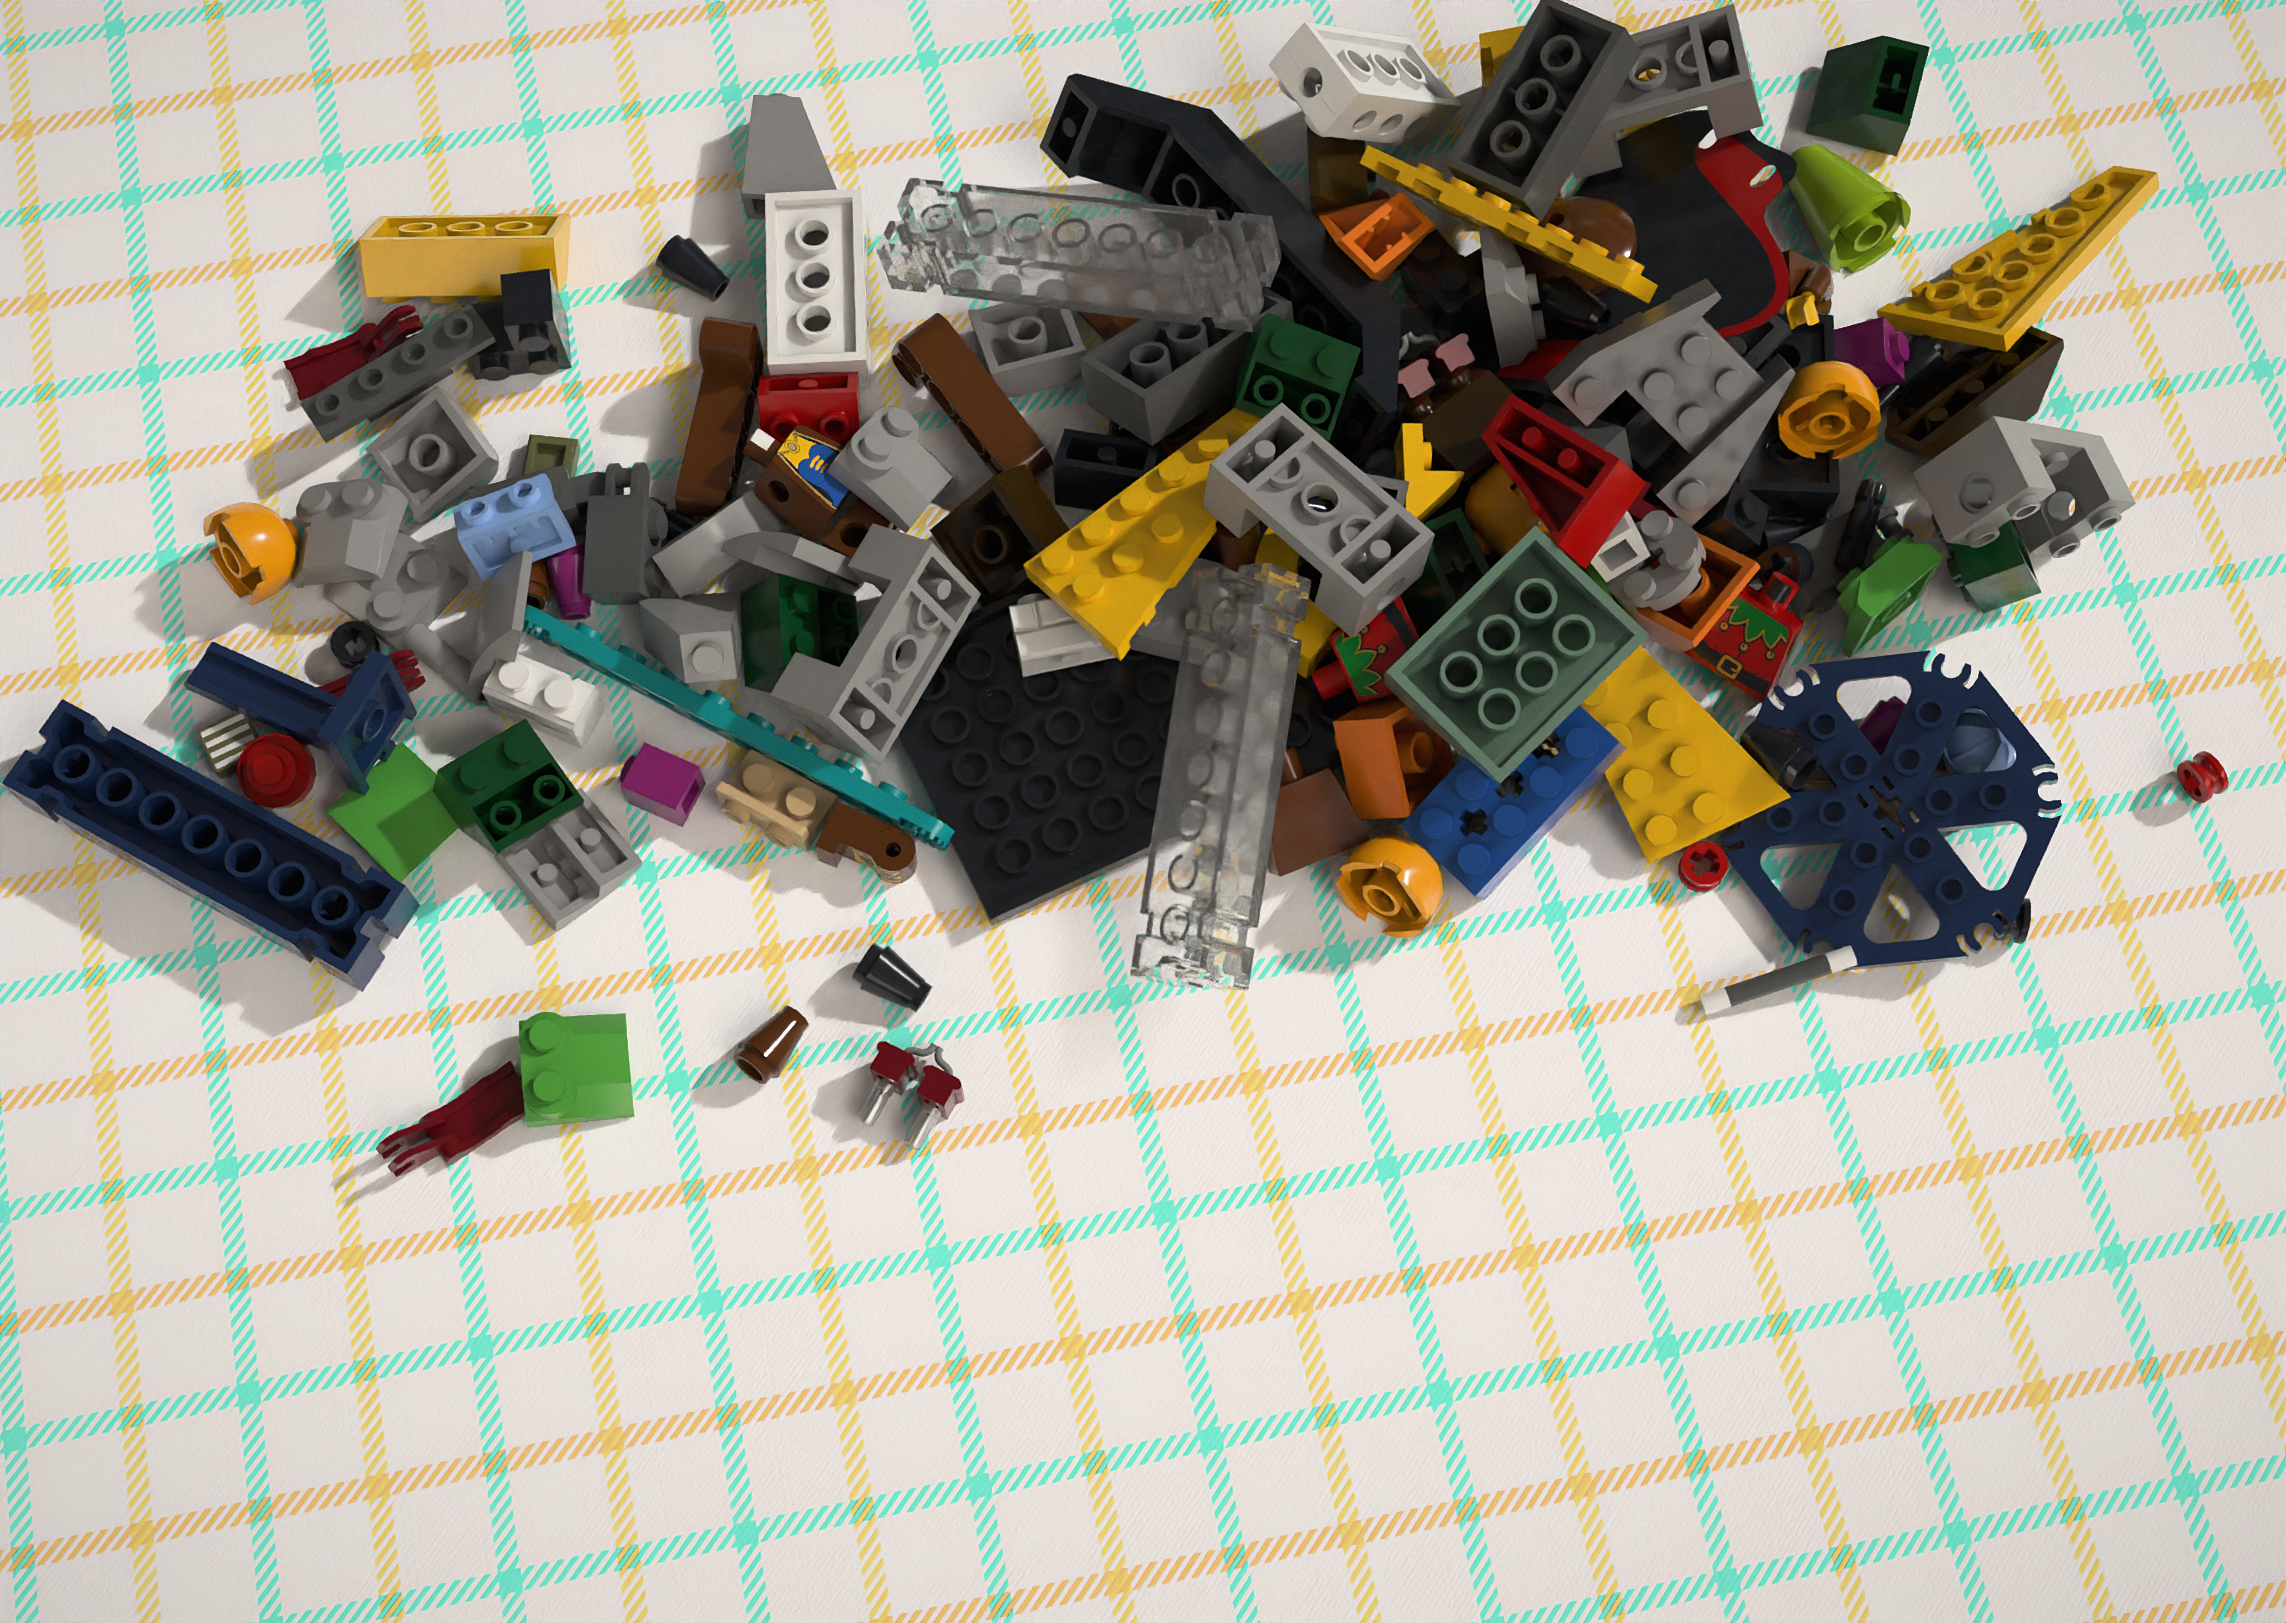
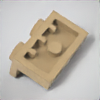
(777, 801)

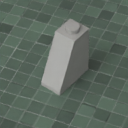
(781, 153)
(695, 635)

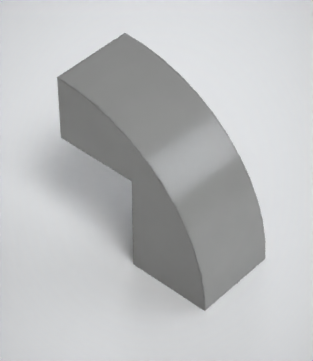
(697, 555)

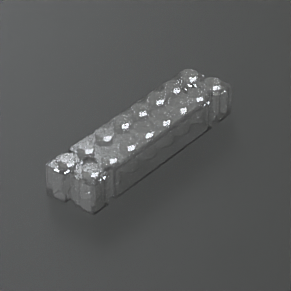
(1081, 253)
(1221, 777)

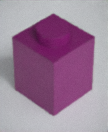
(1874, 349)
(662, 784)

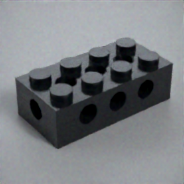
(1777, 475)

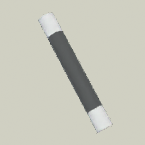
(1778, 980)

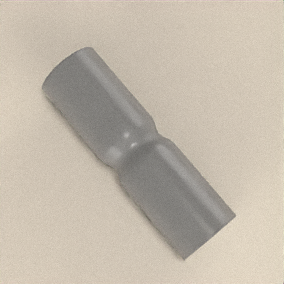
(442, 659)

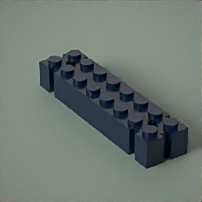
(212, 844)

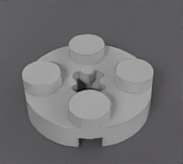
(1674, 579)

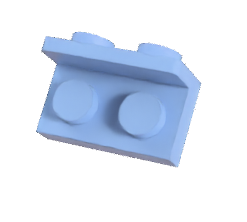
(512, 521)

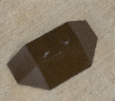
(1971, 391)

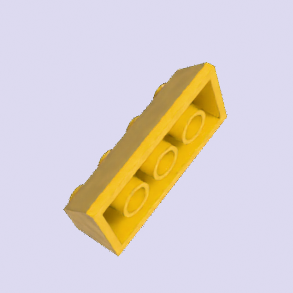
(460, 254)

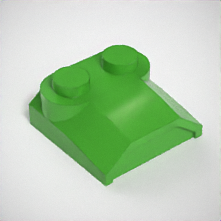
(1884, 589)
(575, 1068)

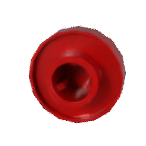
(276, 771)

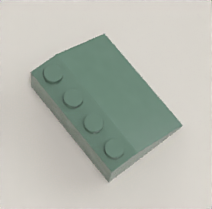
(1515, 656)

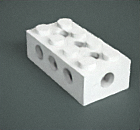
(1363, 85)
(817, 283)

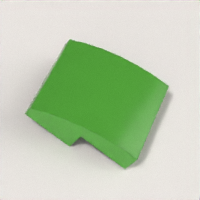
(399, 815)

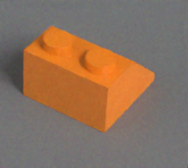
(1687, 622)
(1389, 759)

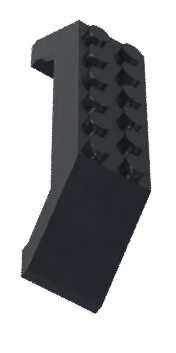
(1194, 160)

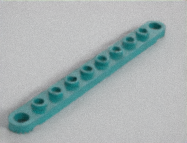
(753, 732)

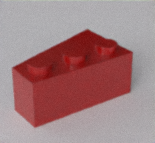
(1565, 477)

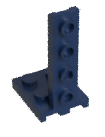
(349, 728)

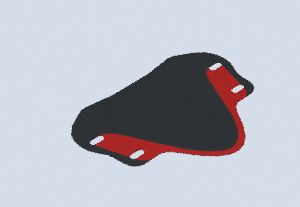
(1691, 224)

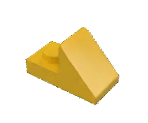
(1413, 461)

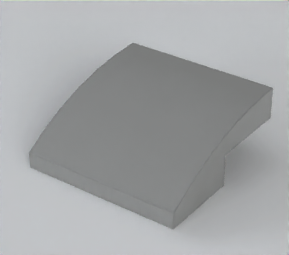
(790, 556)
(500, 617)
(570, 864)

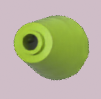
(1846, 209)

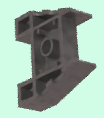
(1687, 384)

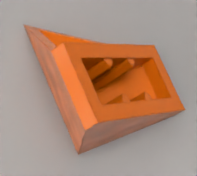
(1378, 232)

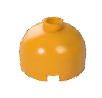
(1829, 409)
(1499, 512)
(253, 549)
(1393, 882)

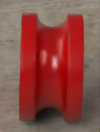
(2202, 777)
(1697, 852)

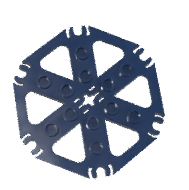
(1937, 802)

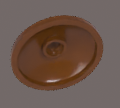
(1587, 219)

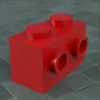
(817, 400)

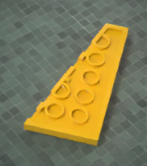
(1491, 211)
(2018, 276)
(1138, 543)
(1679, 765)

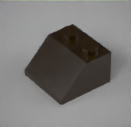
(1336, 174)
(1456, 418)
(999, 532)

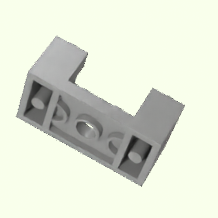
(1699, 65)
(2028, 477)
(1362, 547)
(872, 693)

